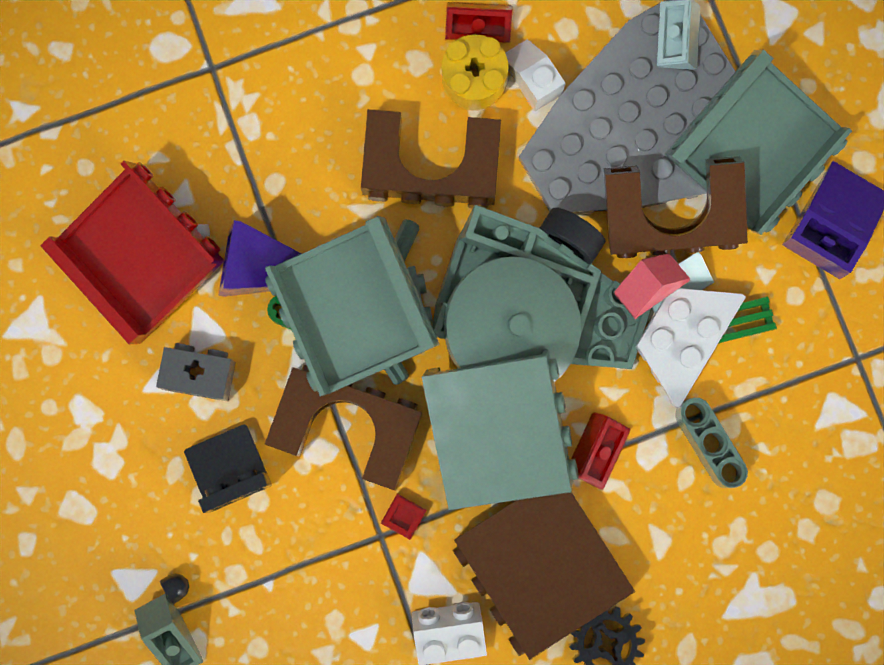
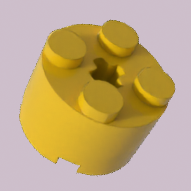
(490, 62)

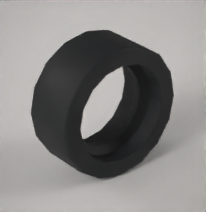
(573, 233)

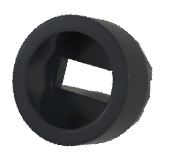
(175, 587)

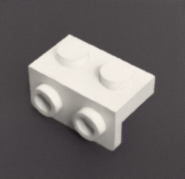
(448, 633)

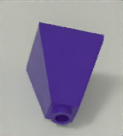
(247, 257)

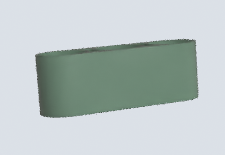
(726, 451)

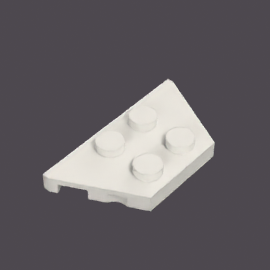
(685, 336)

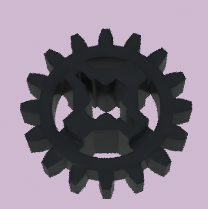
(621, 636)

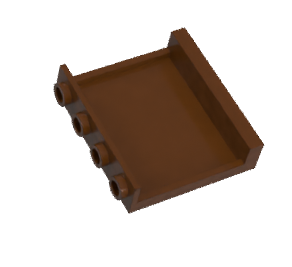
(542, 569)

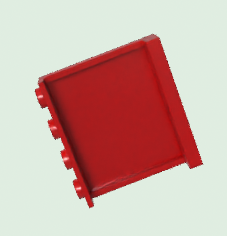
(134, 254)

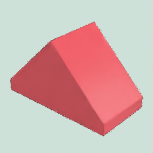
(650, 283)

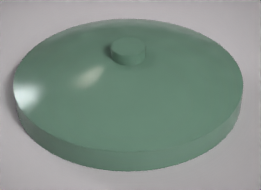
(510, 313)

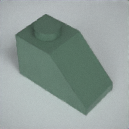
(166, 633)

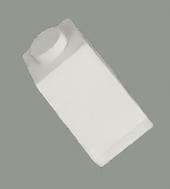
(534, 74)

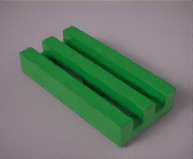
(766, 314)

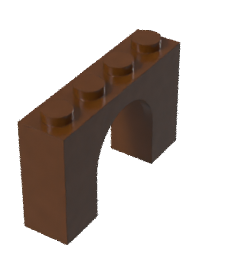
(387, 177)
(719, 224)
(393, 424)

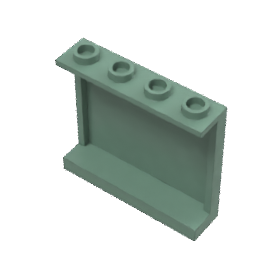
(773, 131)
(351, 307)
(500, 431)

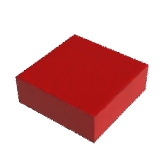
(403, 516)

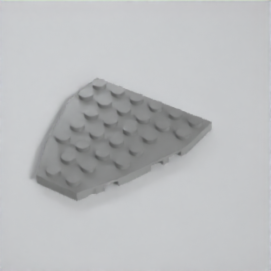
(621, 116)

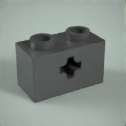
(176, 377)

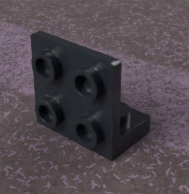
(227, 468)

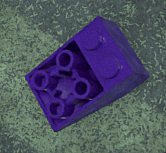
(837, 221)

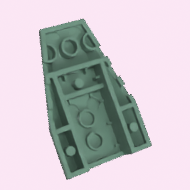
(606, 325)

